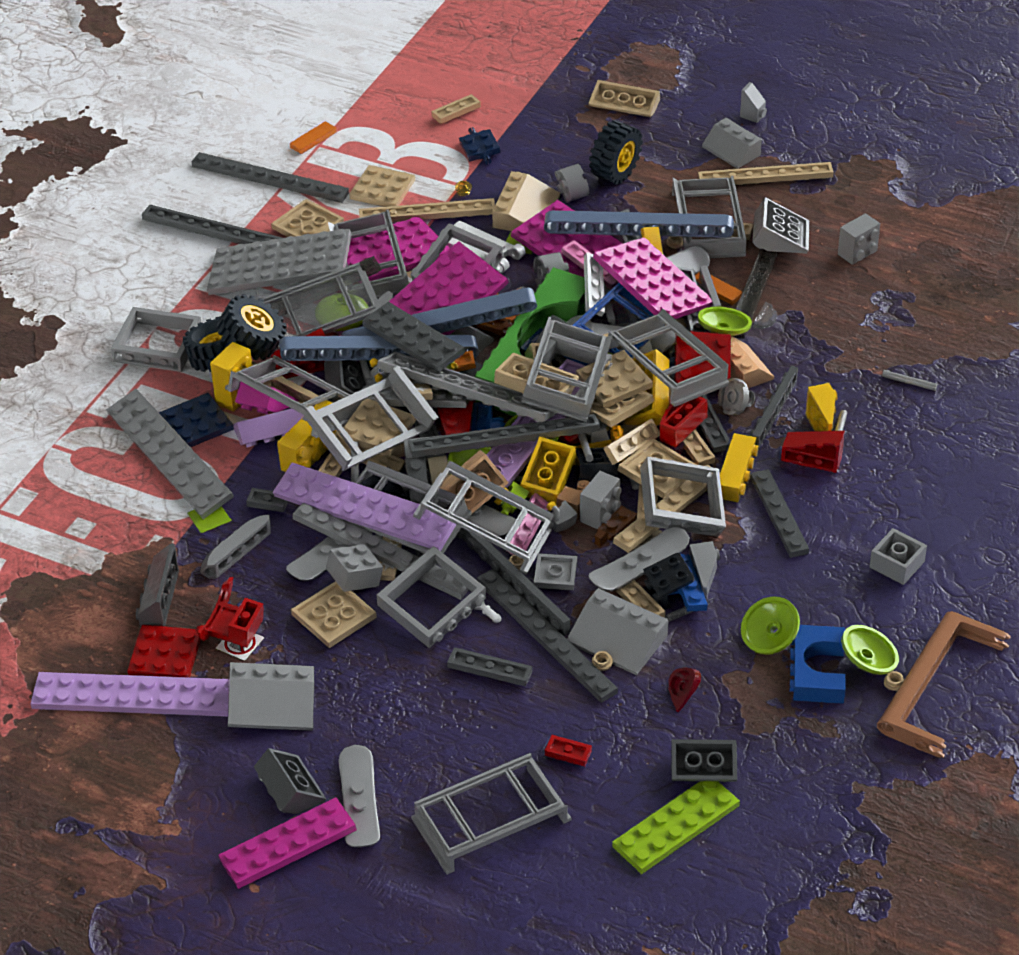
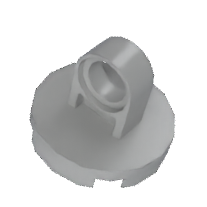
(735, 397)

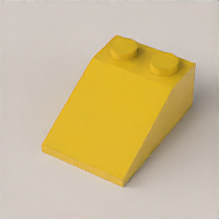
(821, 406)

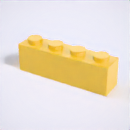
(737, 465)

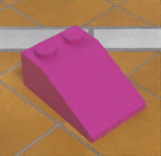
(252, 398)

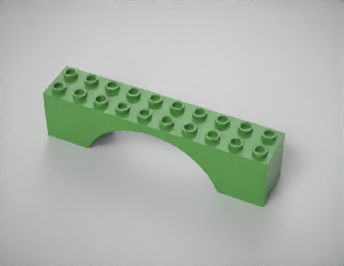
(558, 295)

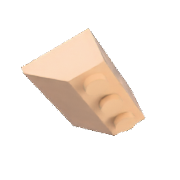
(747, 365)
(482, 466)

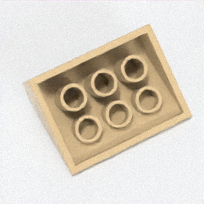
(521, 200)

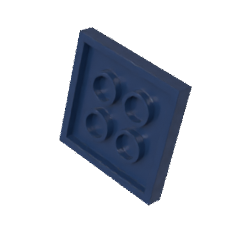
(198, 420)

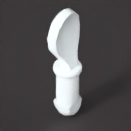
(489, 612)

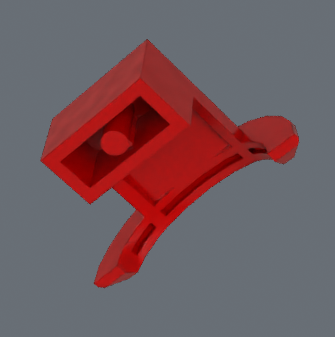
(232, 622)

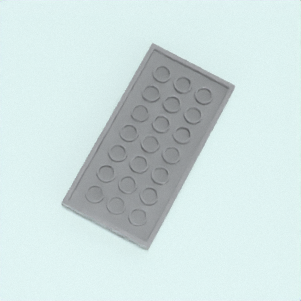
(278, 261)

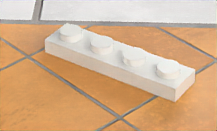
(593, 283)

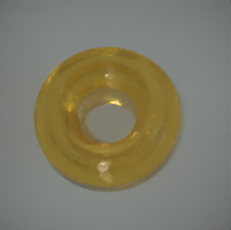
(463, 188)

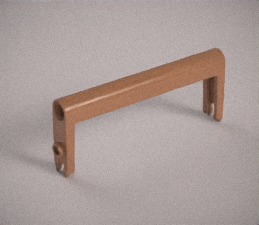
(893, 719)

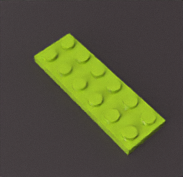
(675, 824)

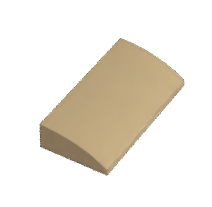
(624, 98)
(516, 369)

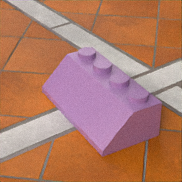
(266, 427)

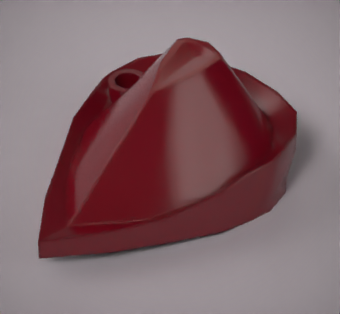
(682, 685)

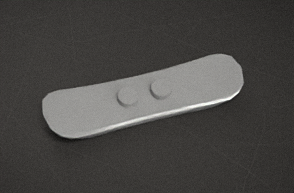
(690, 258)
(488, 519)
(314, 562)
(631, 566)
(359, 795)

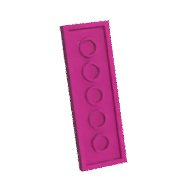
(287, 842)

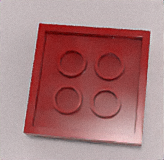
(716, 342)
(164, 652)

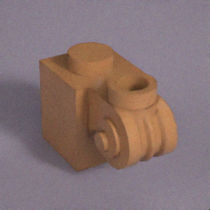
(572, 496)

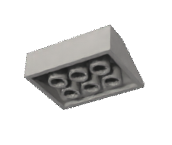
(780, 229)
(620, 629)
(270, 696)

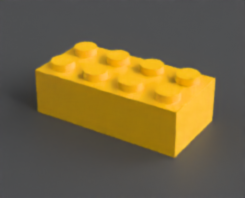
(300, 446)

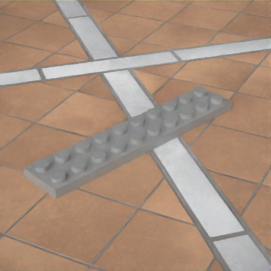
(465, 385)
(170, 453)

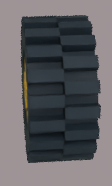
(615, 152)
(252, 325)
(203, 344)

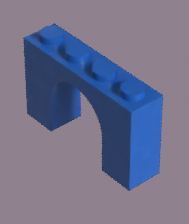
(811, 684)

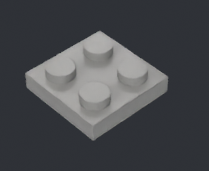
(555, 571)

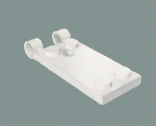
(515, 251)

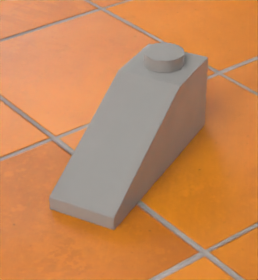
(704, 560)

